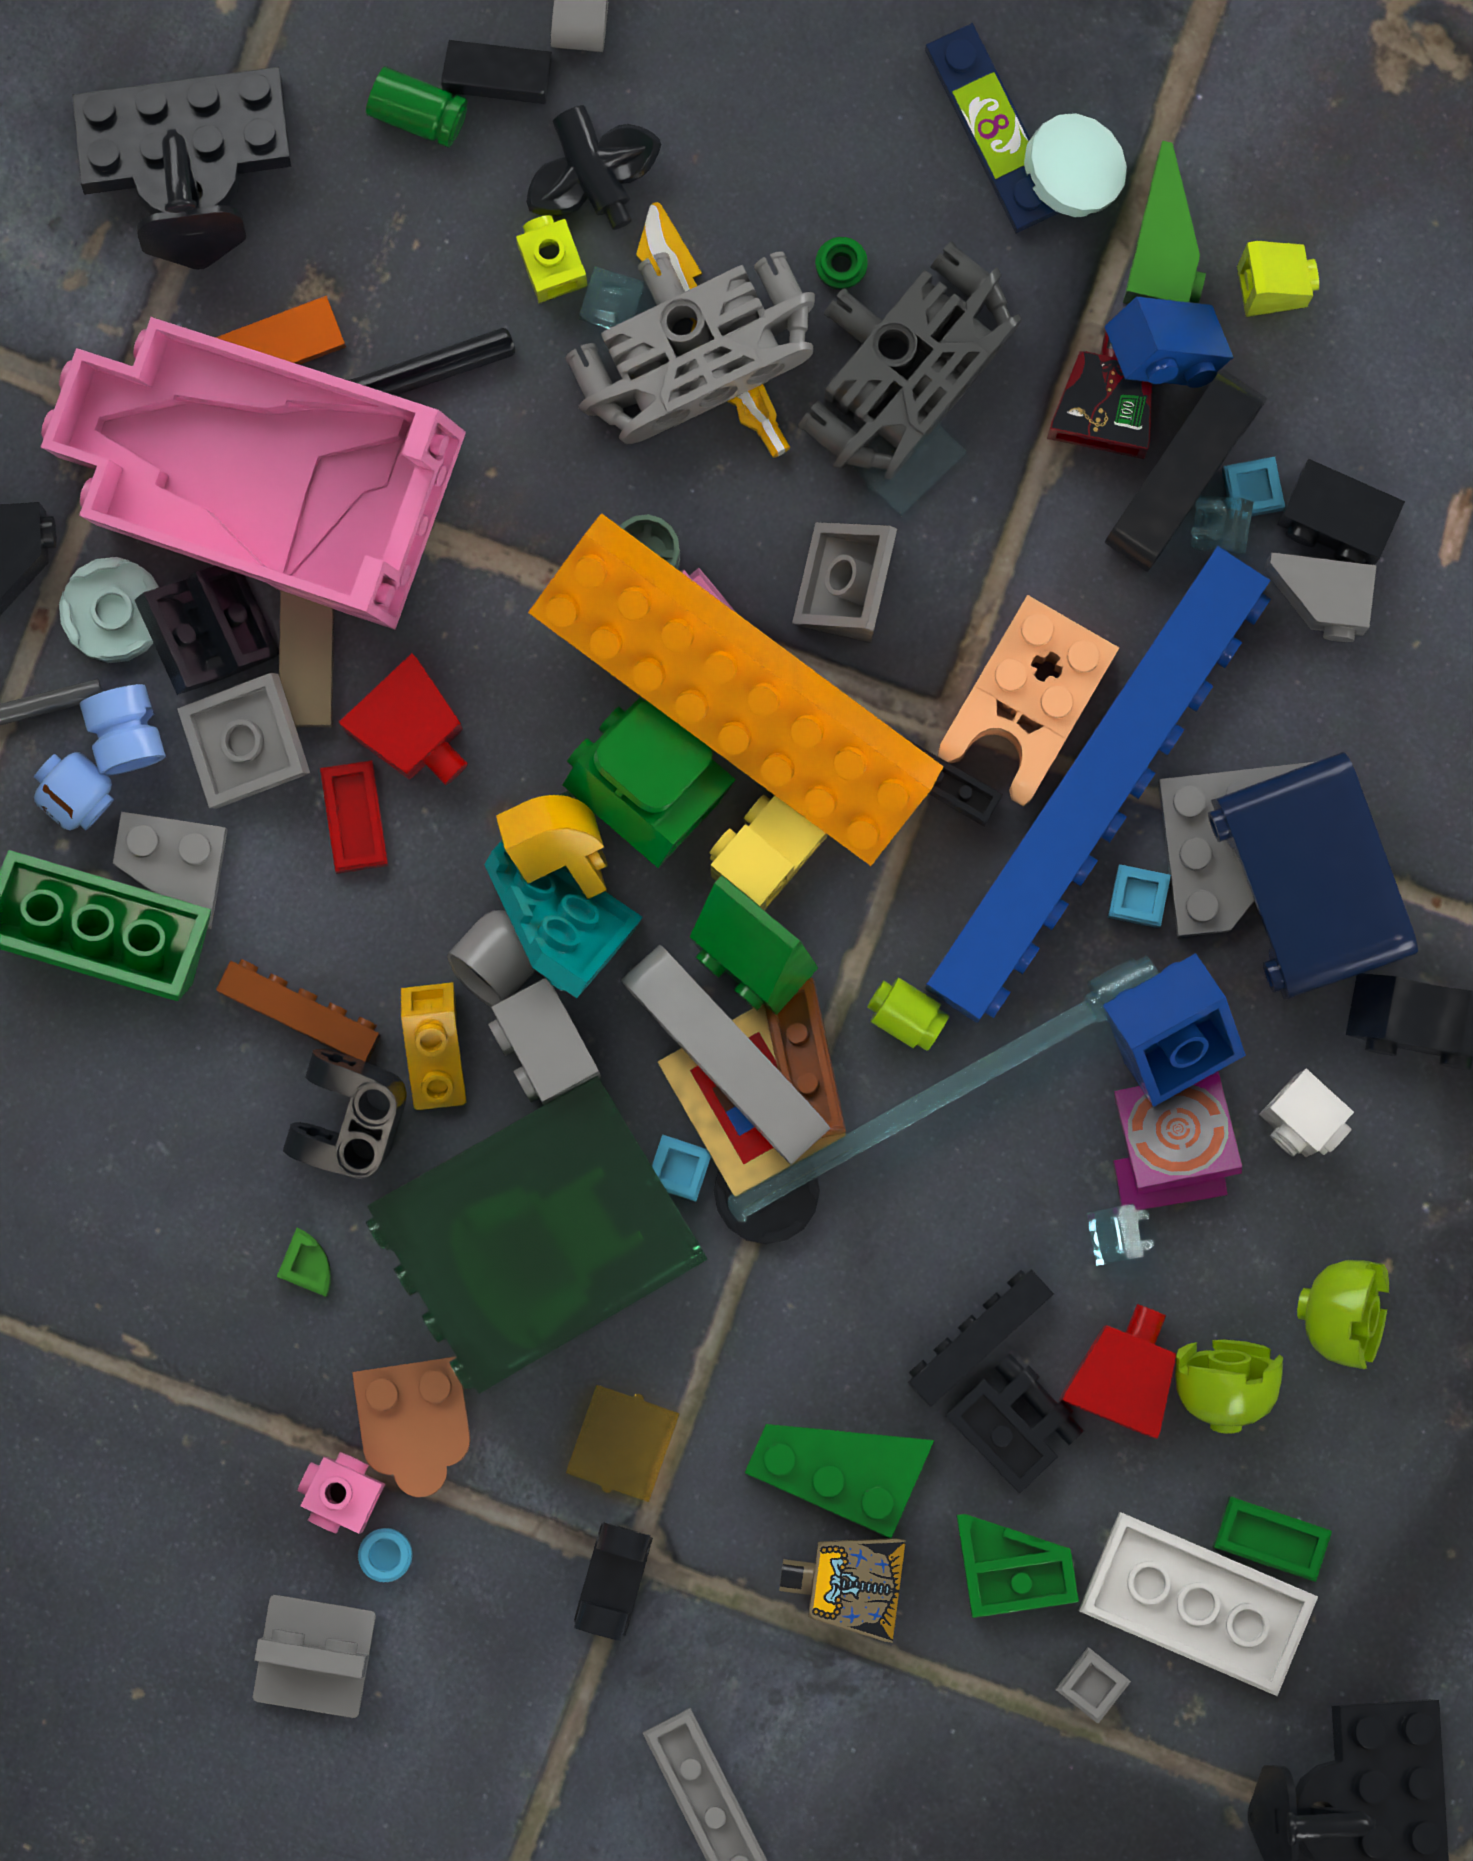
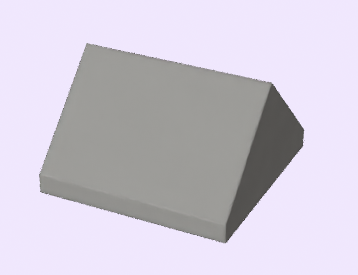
(845, 579)

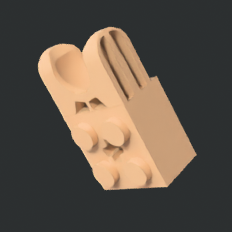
(1021, 707)

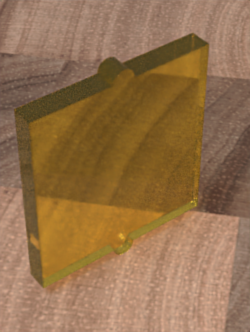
(622, 1443)

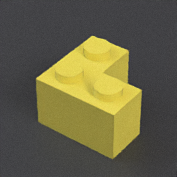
(767, 851)

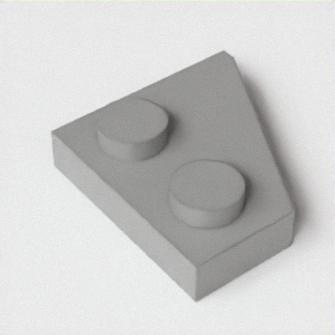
(172, 857)

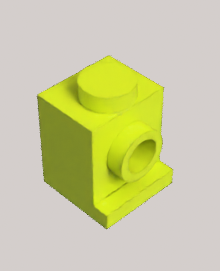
(556, 275)

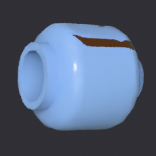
(72, 791)

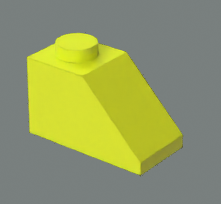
(1276, 277)

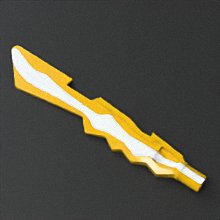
(753, 406)

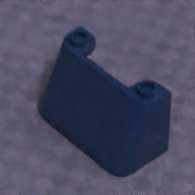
(1316, 875)

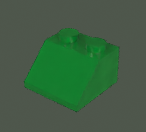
(750, 948)

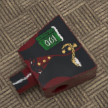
(1103, 407)

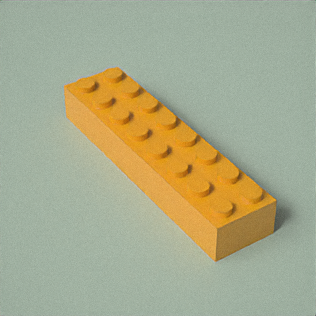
(736, 689)

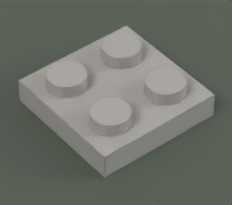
(243, 740)

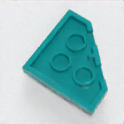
(558, 926)

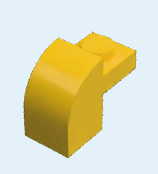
(555, 834)

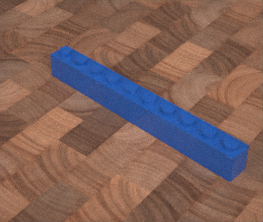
(1097, 786)

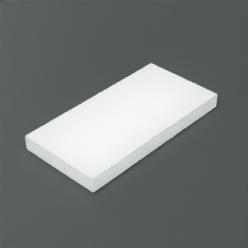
(1198, 1603)

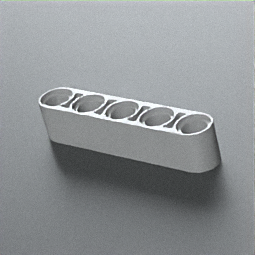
(725, 1054)

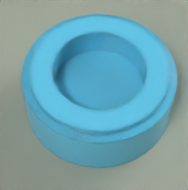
(385, 1555)

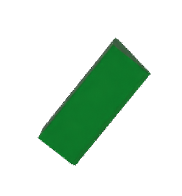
(100, 926)

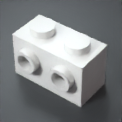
(1307, 1116)

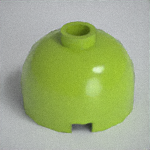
(1345, 1311)
(1229, 1384)

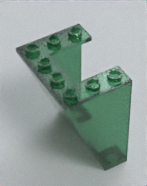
(535, 1236)

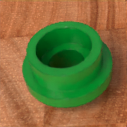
(841, 247)

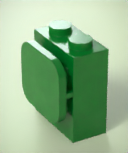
(647, 779)

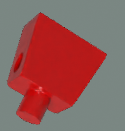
(408, 724)
(1126, 1375)

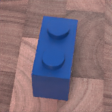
(1168, 342)

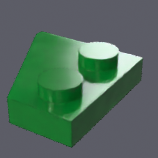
(1013, 1569)

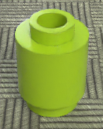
(907, 1014)

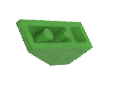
(1166, 244)

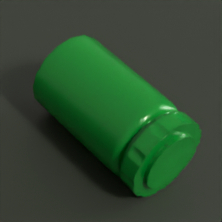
(416, 107)

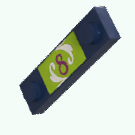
(989, 122)

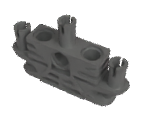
(935, 384)

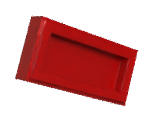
(354, 816)

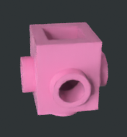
(360, 1498)

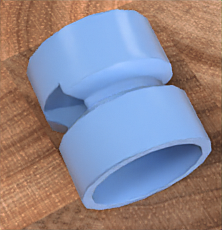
(122, 729)

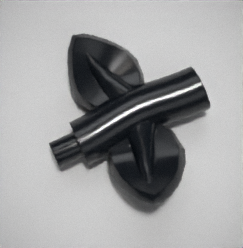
(592, 168)

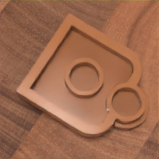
(413, 1422)

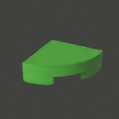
(306, 1264)

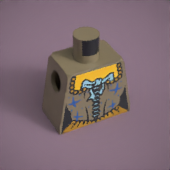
(851, 1584)

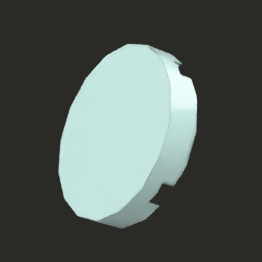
(1075, 165)
(101, 609)

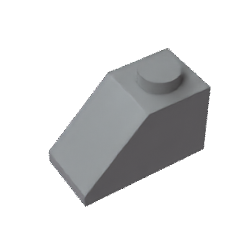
(1326, 593)

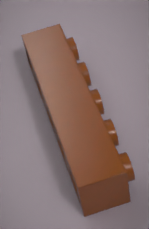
(298, 1010)

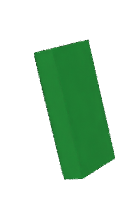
(1272, 1538)

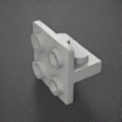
(313, 1656)

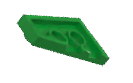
(842, 1471)

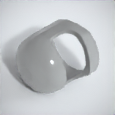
(495, 955)

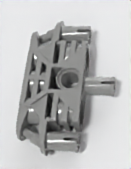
(705, 372)

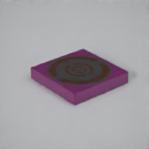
(1179, 1139)

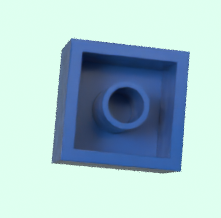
(1174, 1029)

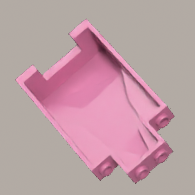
(257, 466)

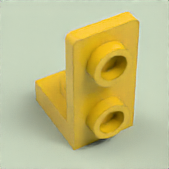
(432, 1046)

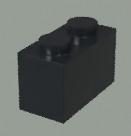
(1340, 514)

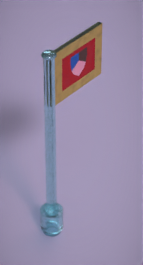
(761, 1175)

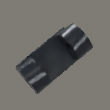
(353, 1079)
(612, 1581)

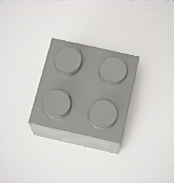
(544, 1041)

